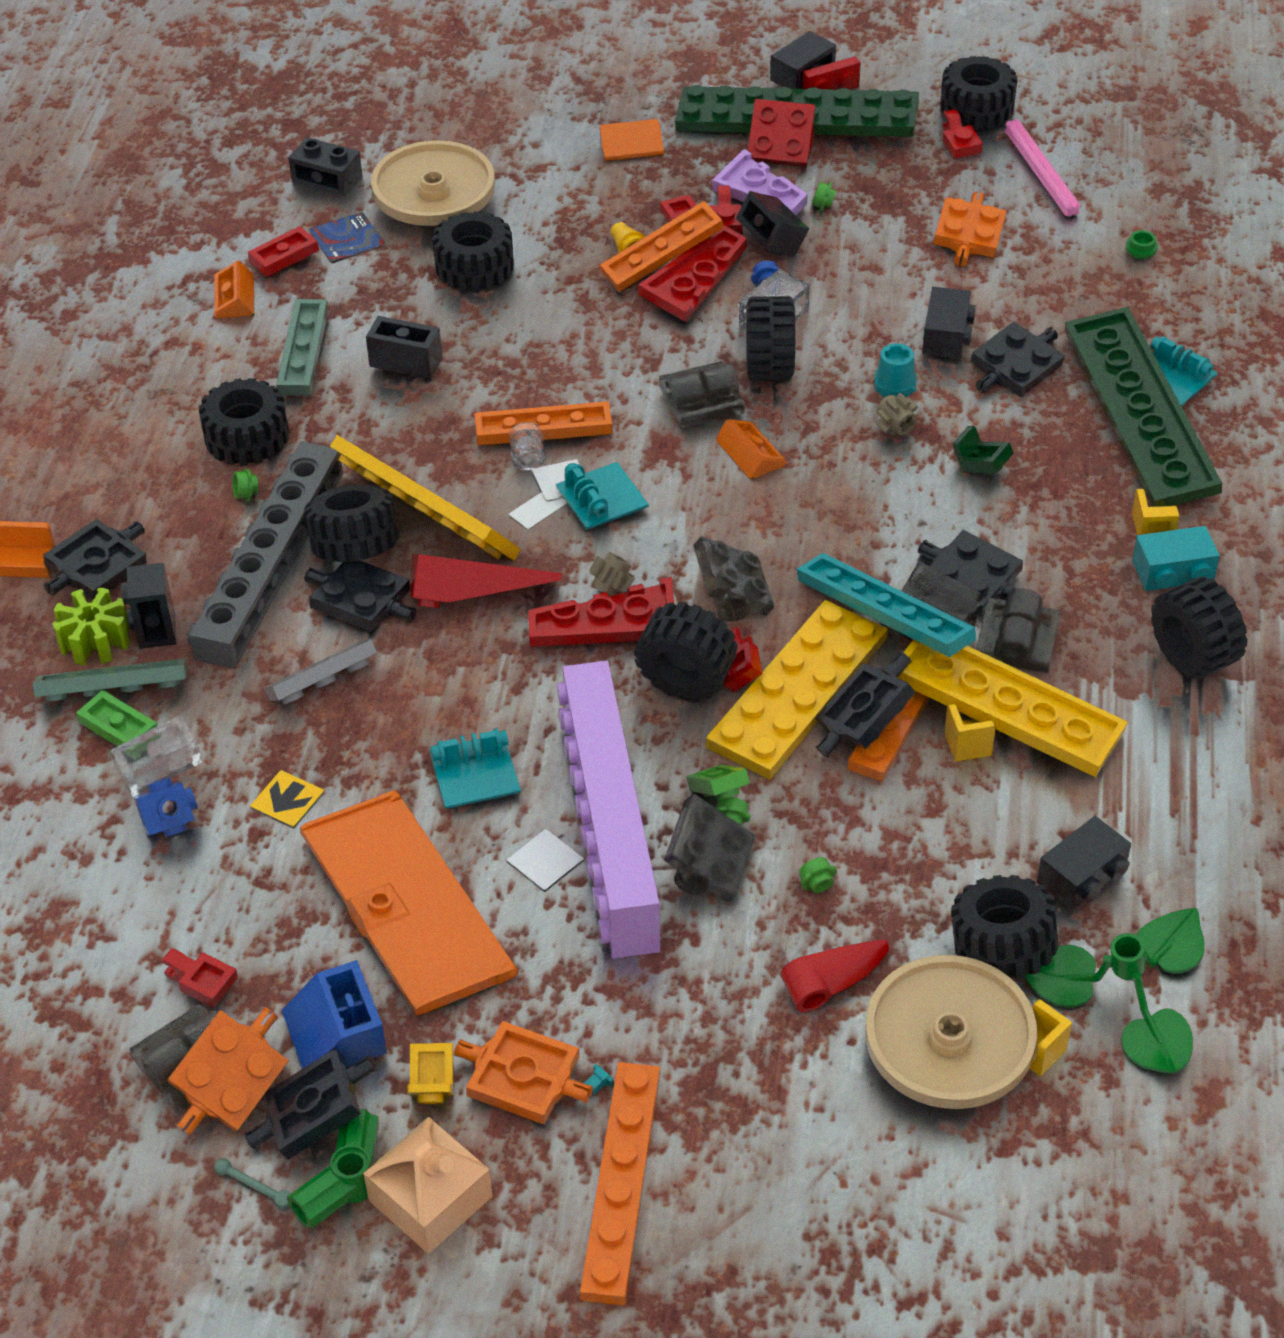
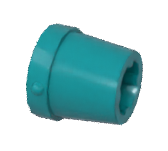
(895, 371)

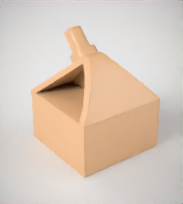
(428, 1185)

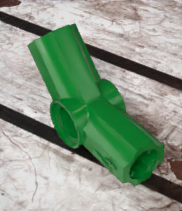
(334, 1185)

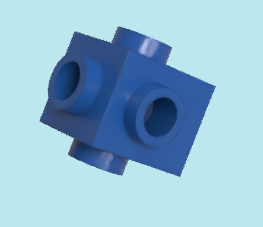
(151, 802)

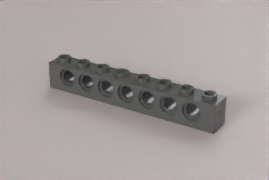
(263, 558)

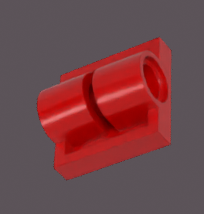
(781, 132)

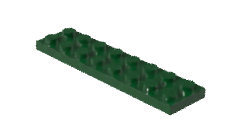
(836, 111)
(1143, 408)

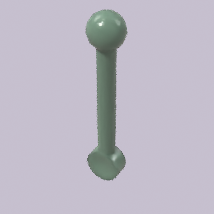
(223, 1167)

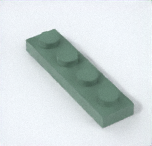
(302, 347)
(127, 677)

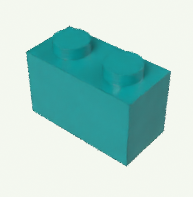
(1174, 557)

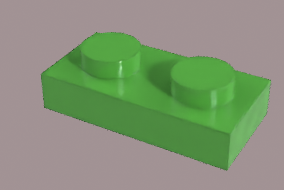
(113, 719)
(718, 781)

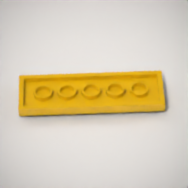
(424, 500)
(795, 688)
(1016, 704)

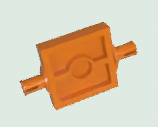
(969, 228)
(227, 1071)
(522, 1072)

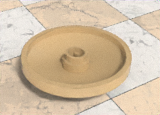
(432, 182)
(950, 1031)

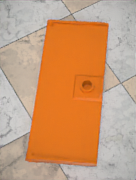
(407, 903)

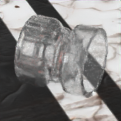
(527, 446)

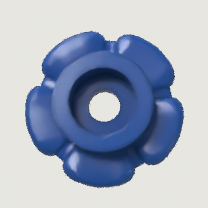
(762, 271)

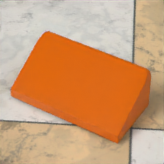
(631, 140)
(234, 291)
(749, 448)

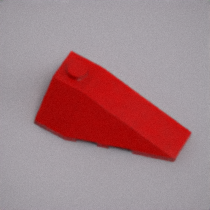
(454, 579)

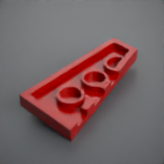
(693, 274)
(599, 619)

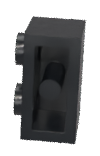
(800, 55)
(325, 166)
(772, 223)
(947, 322)
(404, 347)
(150, 605)
(1084, 863)

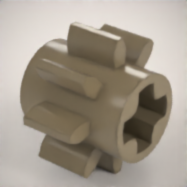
(896, 415)
(611, 574)

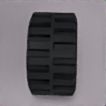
(979, 90)
(473, 251)
(770, 338)
(244, 421)
(351, 523)
(1199, 628)
(685, 651)
(1006, 924)

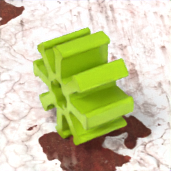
(91, 626)

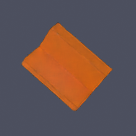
(23, 548)

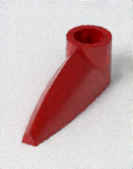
(820, 975)

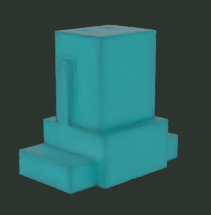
(599, 1079)

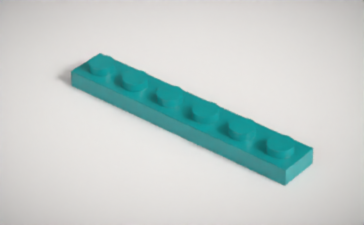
(887, 604)

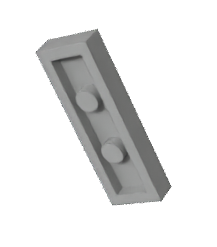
(321, 672)

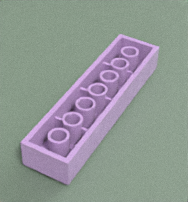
(610, 809)

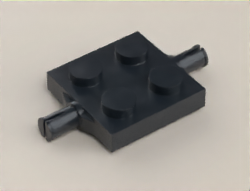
(1016, 359)
(94, 558)
(975, 565)
(360, 594)
(865, 705)
(311, 1103)

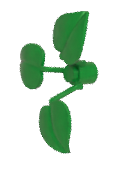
(1172, 942)

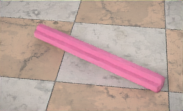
(1042, 168)

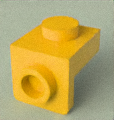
(431, 1072)

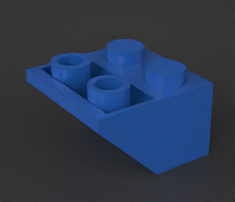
(335, 1013)

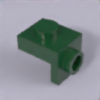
(980, 456)

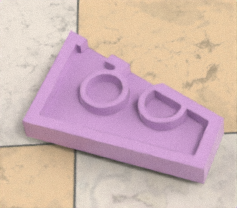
(747, 175)

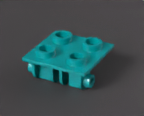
(1182, 368)
(600, 494)
(474, 768)

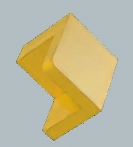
(1152, 519)
(969, 737)
(1052, 1037)

